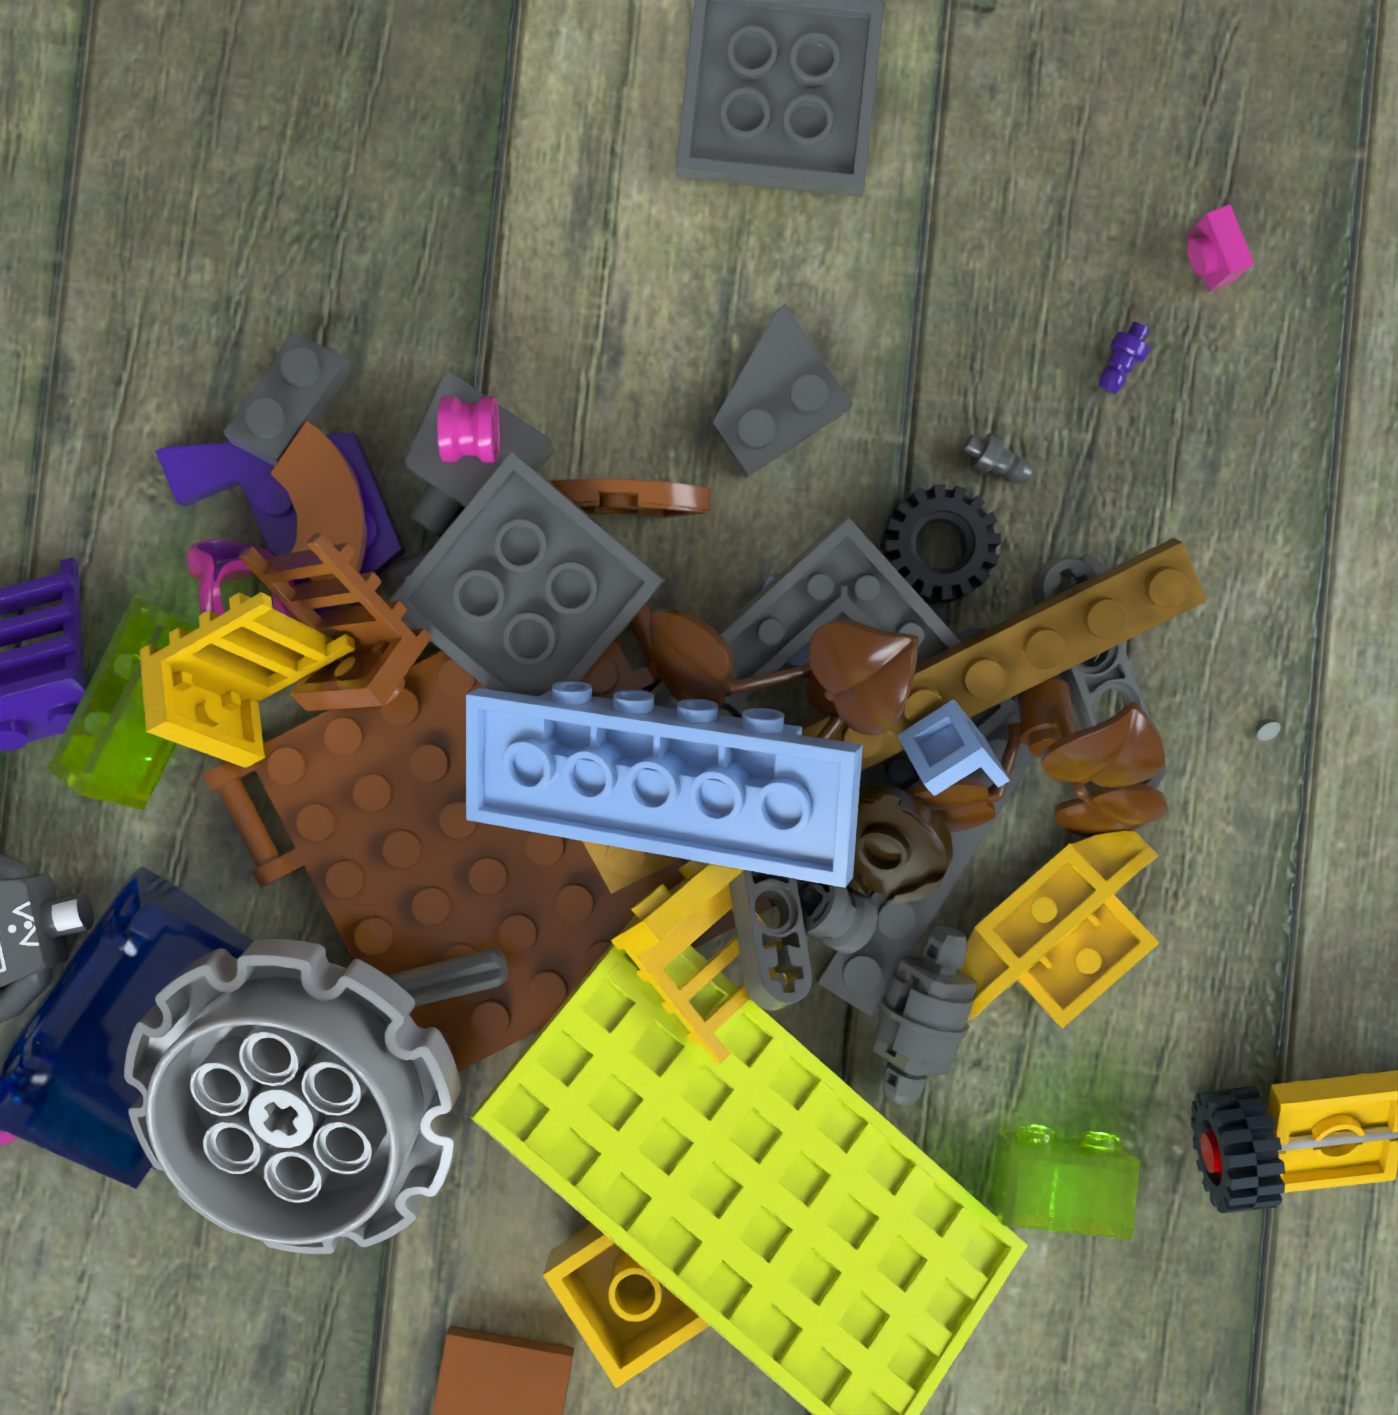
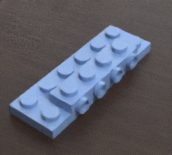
(665, 779)

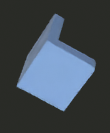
(949, 748)

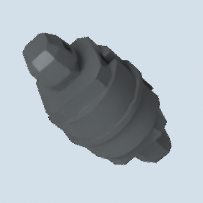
(924, 1015)

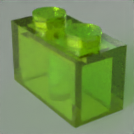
(1065, 1182)

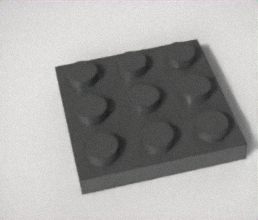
(780, 93)
(526, 585)

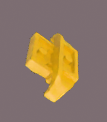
(1064, 929)

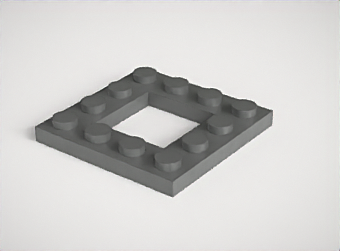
(829, 578)

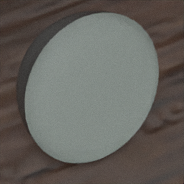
(1267, 729)

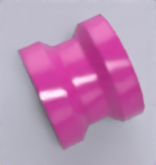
(468, 429)

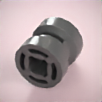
(837, 915)

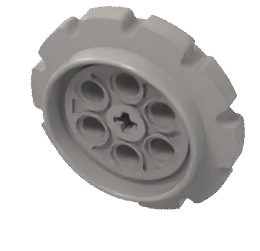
(294, 1097)

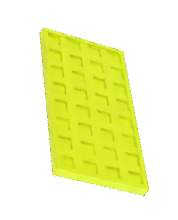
(754, 1189)

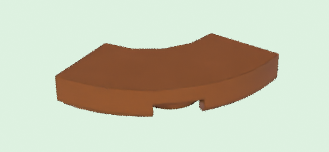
(323, 494)
(636, 497)

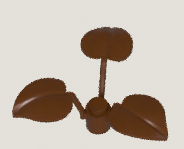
(852, 669)
(1109, 754)

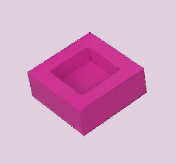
(1218, 248)

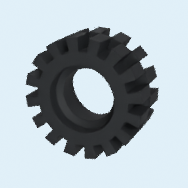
(971, 522)

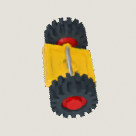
(1307, 1140)

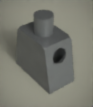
(457, 483)

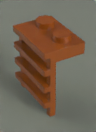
(383, 643)

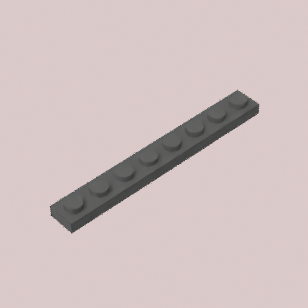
(867, 973)

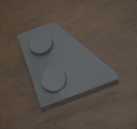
(778, 397)

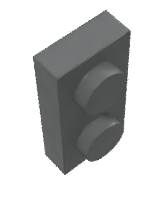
(289, 393)

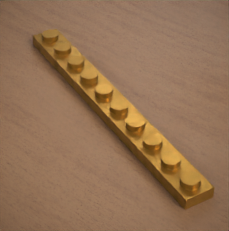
(1001, 663)

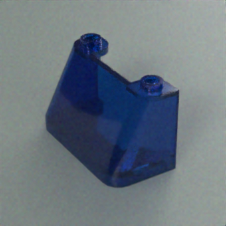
(68, 1062)

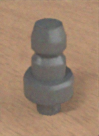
(990, 455)

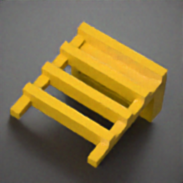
(211, 679)
(667, 926)

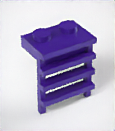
(48, 678)

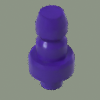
(1127, 350)

